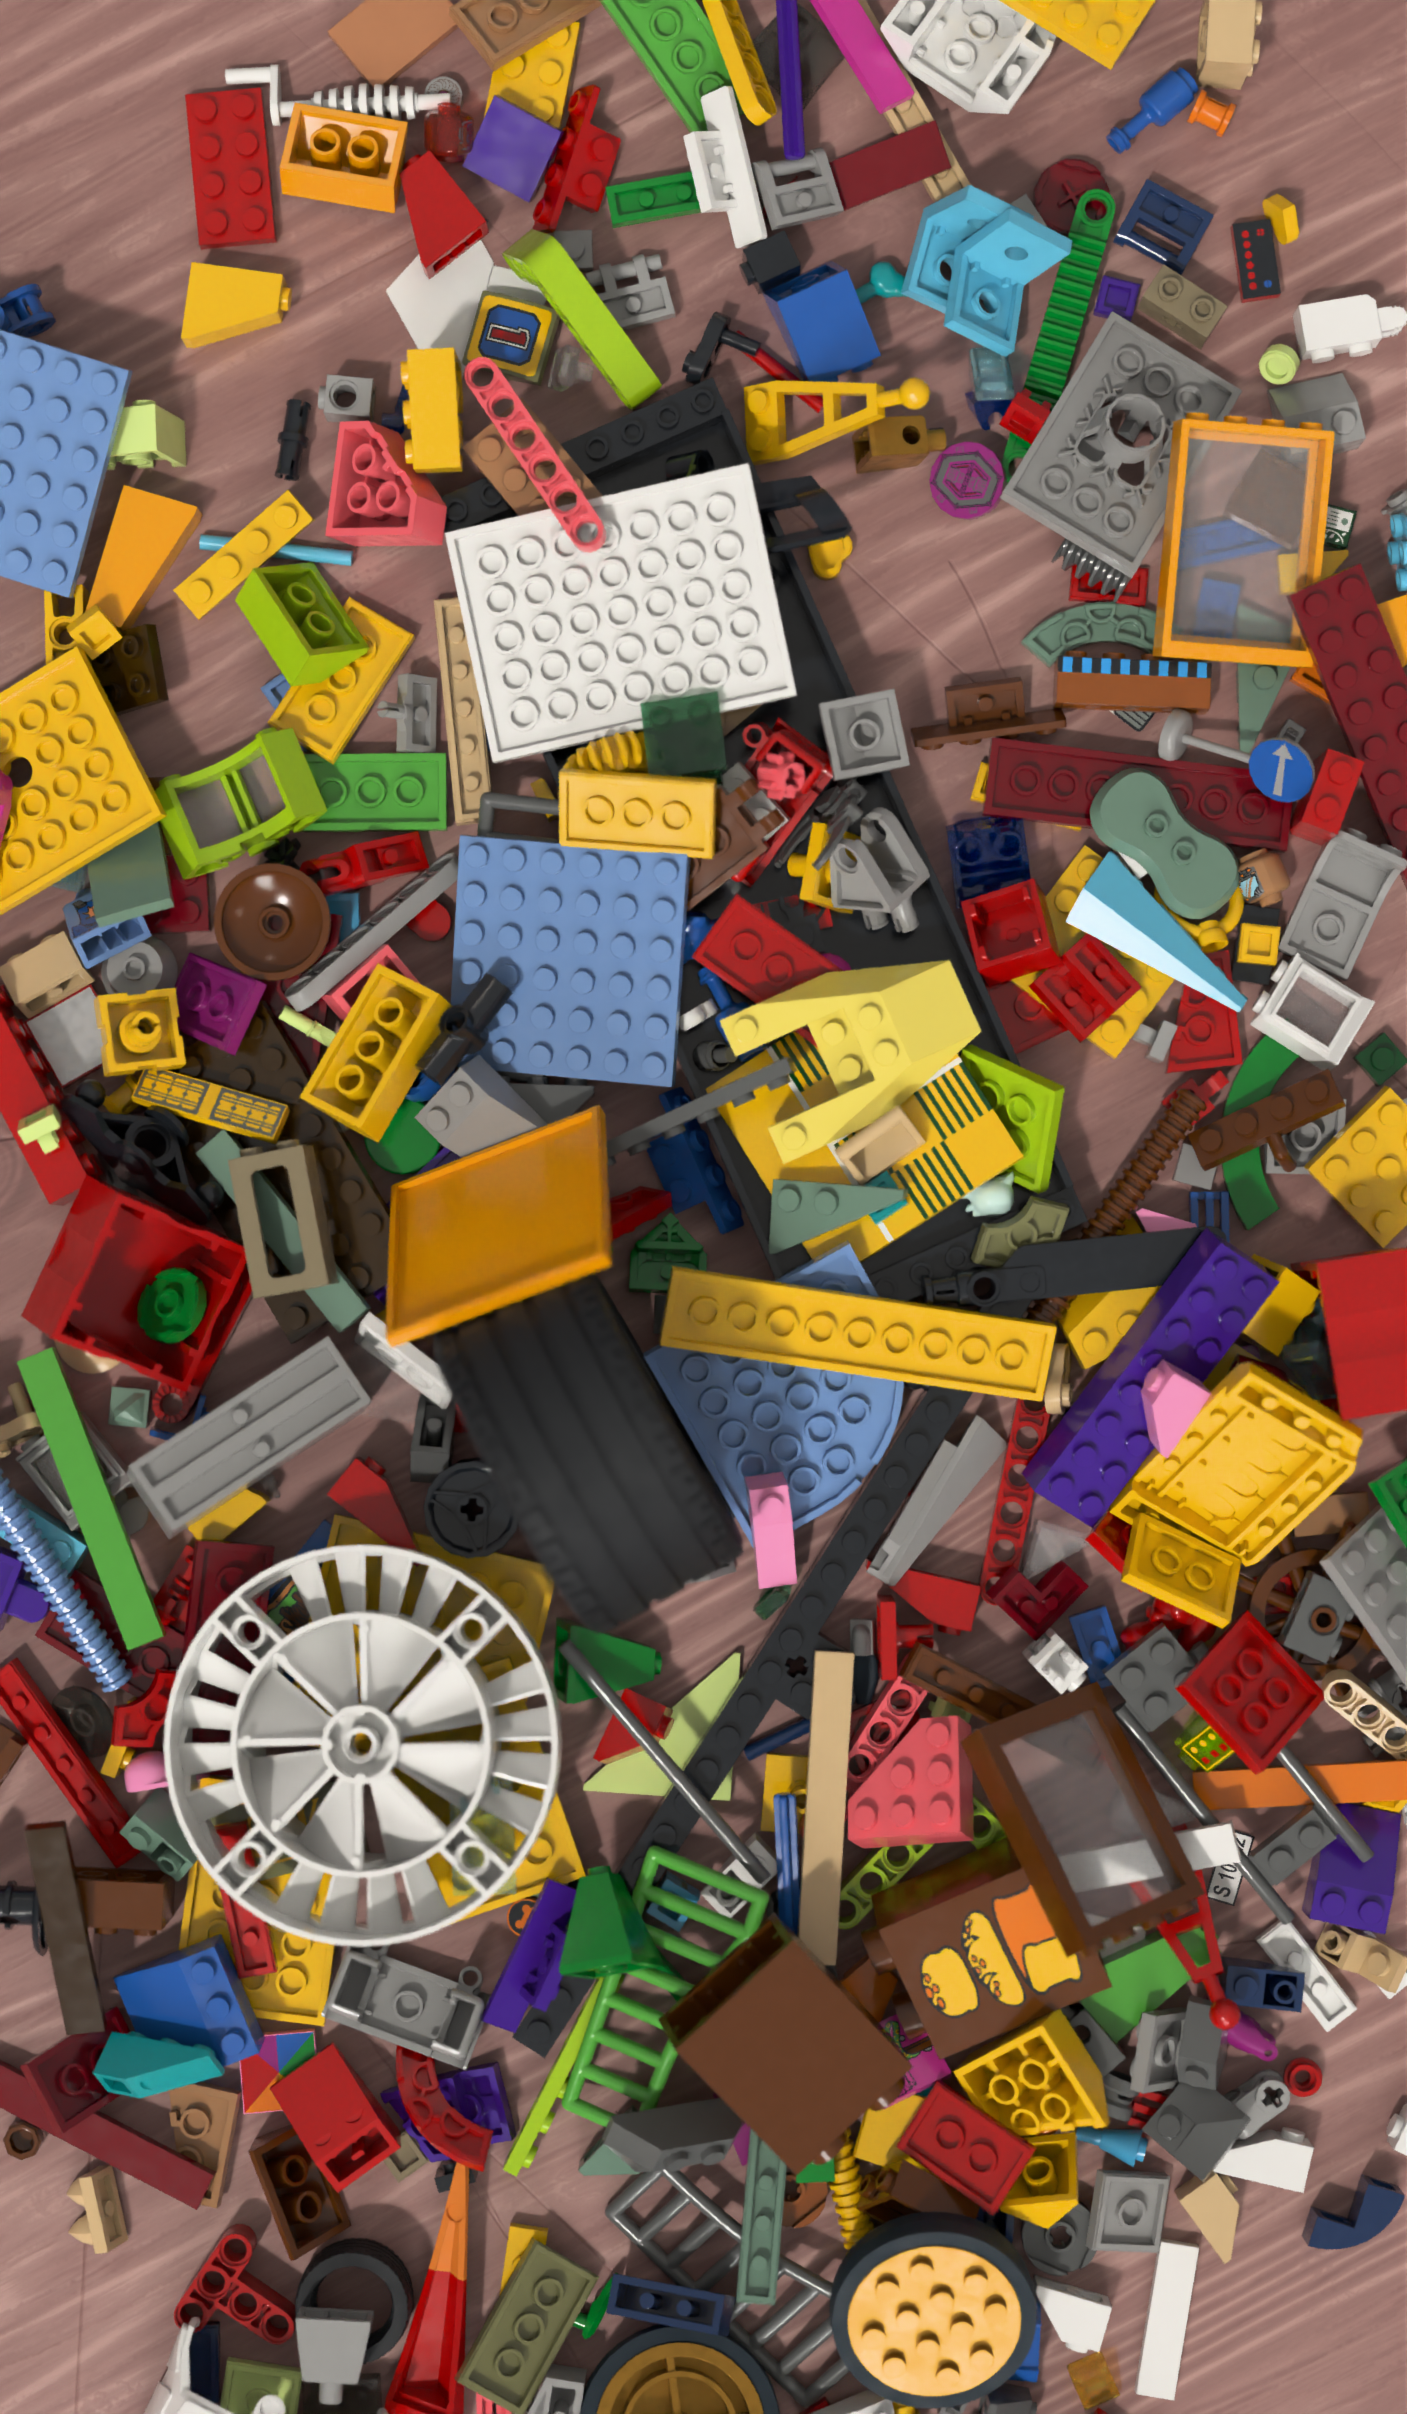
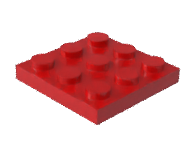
(1251, 1692)

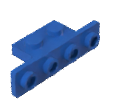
(691, 1171)

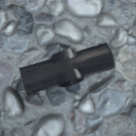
(463, 1029)

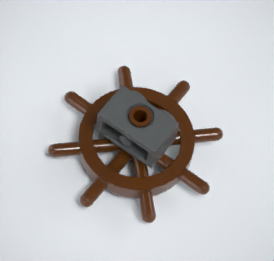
(1314, 1615)

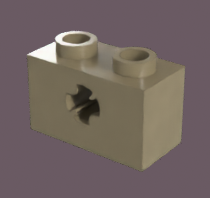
(1182, 307)

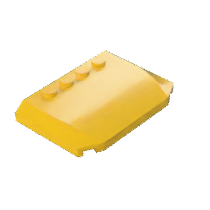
(1245, 1466)

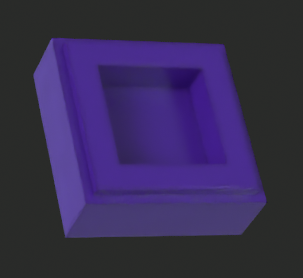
(1116, 296)

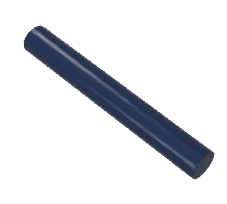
(777, 1739)

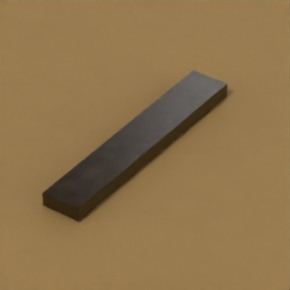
(65, 1927)

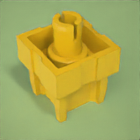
(125, 1046)

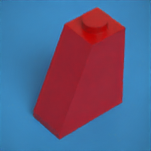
(440, 213)

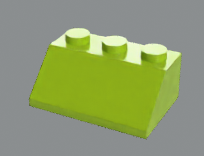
(300, 622)

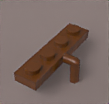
(1267, 1122)

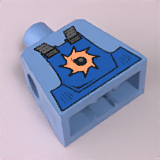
(100, 943)

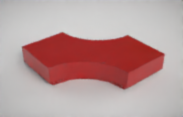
(140, 1720)

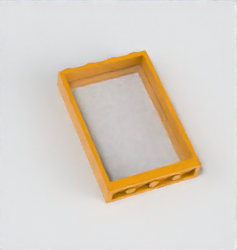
(1241, 538)

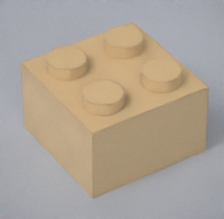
(1227, 42)

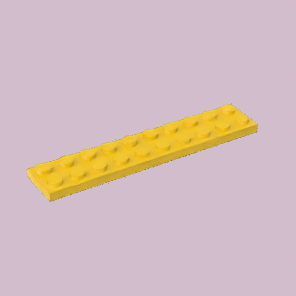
(857, 1334)

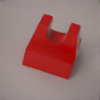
(1025, 416)

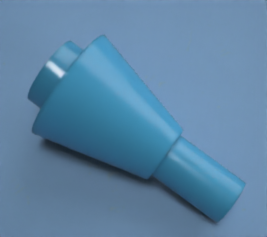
(1121, 2143)

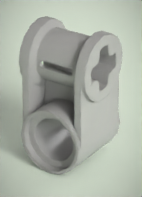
(1256, 2103)

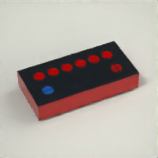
(1255, 260)

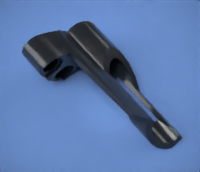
(776, 496)

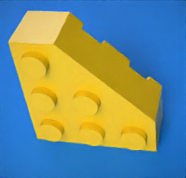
(433, 409)

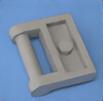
(799, 200)

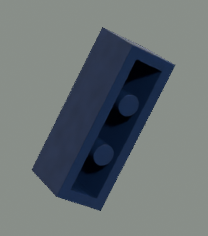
(670, 2305)

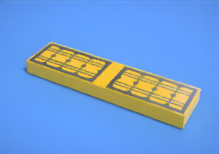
(212, 1104)

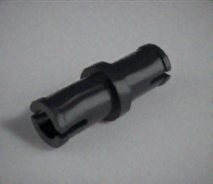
(292, 440)

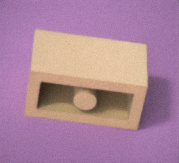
(45, 974)

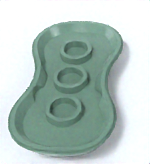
(1188, 866)

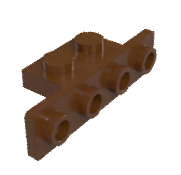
(986, 711)

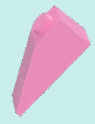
(771, 1529)

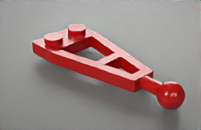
(1223, 2012)

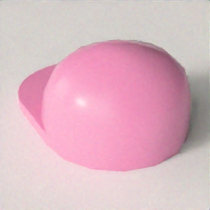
(148, 1772)

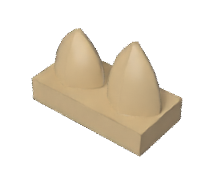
(104, 2219)

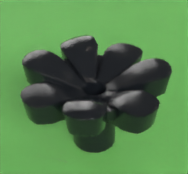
(285, 854)

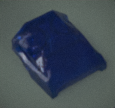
(986, 855)

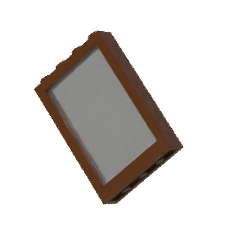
(1083, 1820)

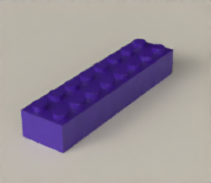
(1186, 1324)

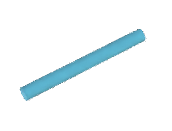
(290, 551)

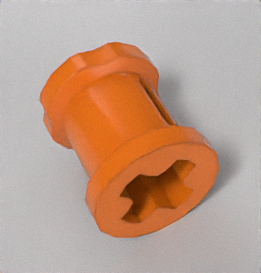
(1211, 113)

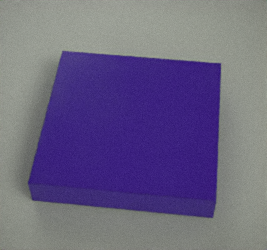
(513, 148)

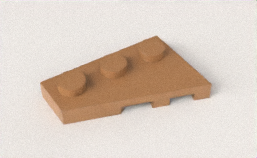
(205, 2128)

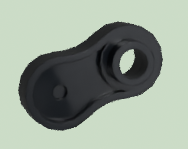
(699, 363)

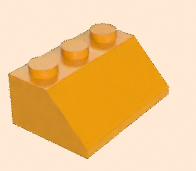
(343, 157)

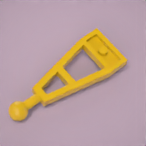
(767, 419)

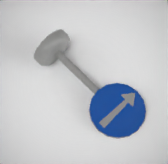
(1276, 765)

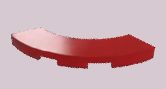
(434, 2116)

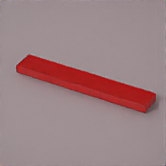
(65, 1761)

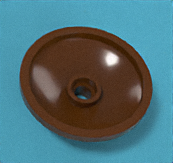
(245, 914)

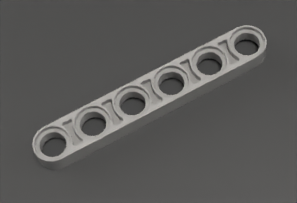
(373, 932)

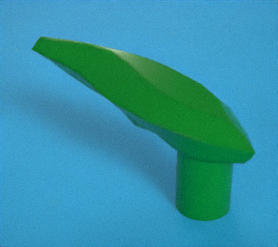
(590, 2321)

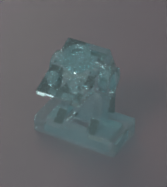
(1310, 1356)

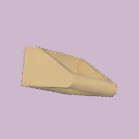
(880, 1145)

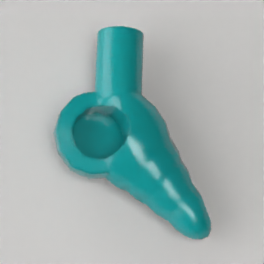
(883, 282)

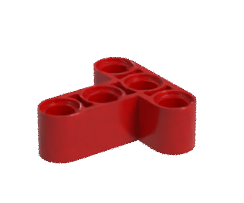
(237, 2281)

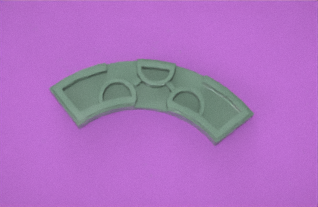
(1090, 625)

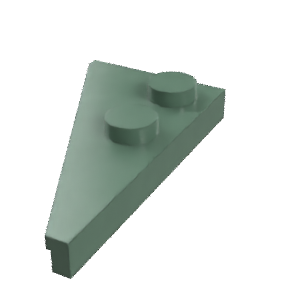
(1255, 692)
(812, 1208)

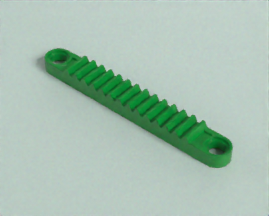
(1065, 312)

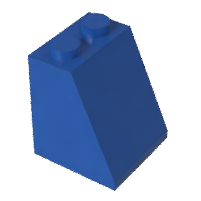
(823, 323)

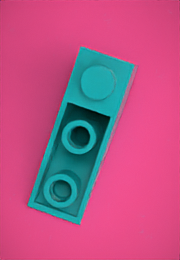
(147, 2066)

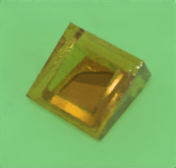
(1093, 2380)

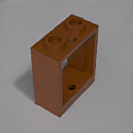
(908, 2190)

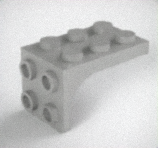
(1341, 902)

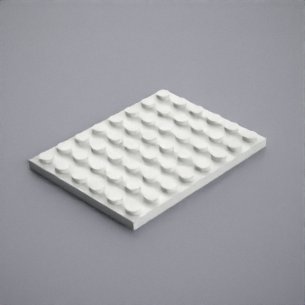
(656, 614)

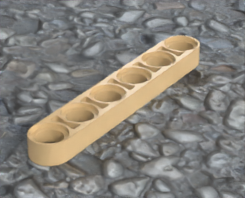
(1357, 1697)

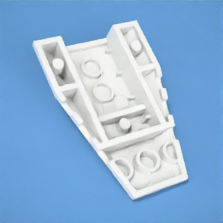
(969, 49)

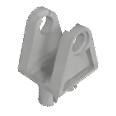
(882, 877)

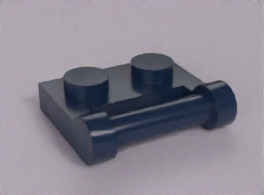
(1169, 217)

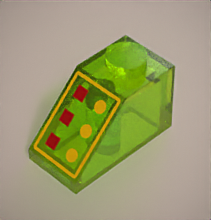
(1202, 1746)

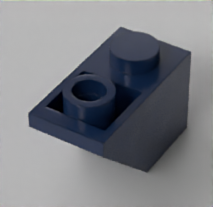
(1262, 1984)

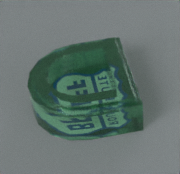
(772, 1601)

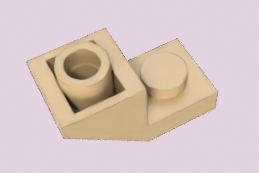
(1363, 1955)

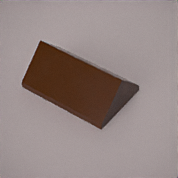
(297, 2192)

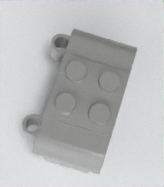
(407, 2005)

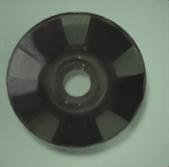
(85, 1718)

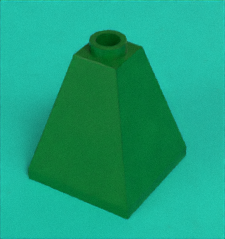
(616, 1658)
(606, 1930)

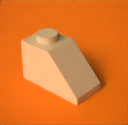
(1212, 2210)

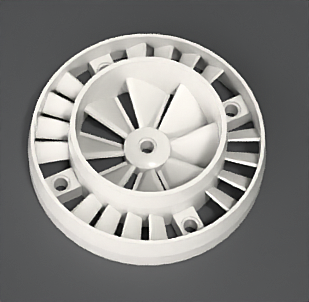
(279, 1714)

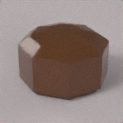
(23, 2139)

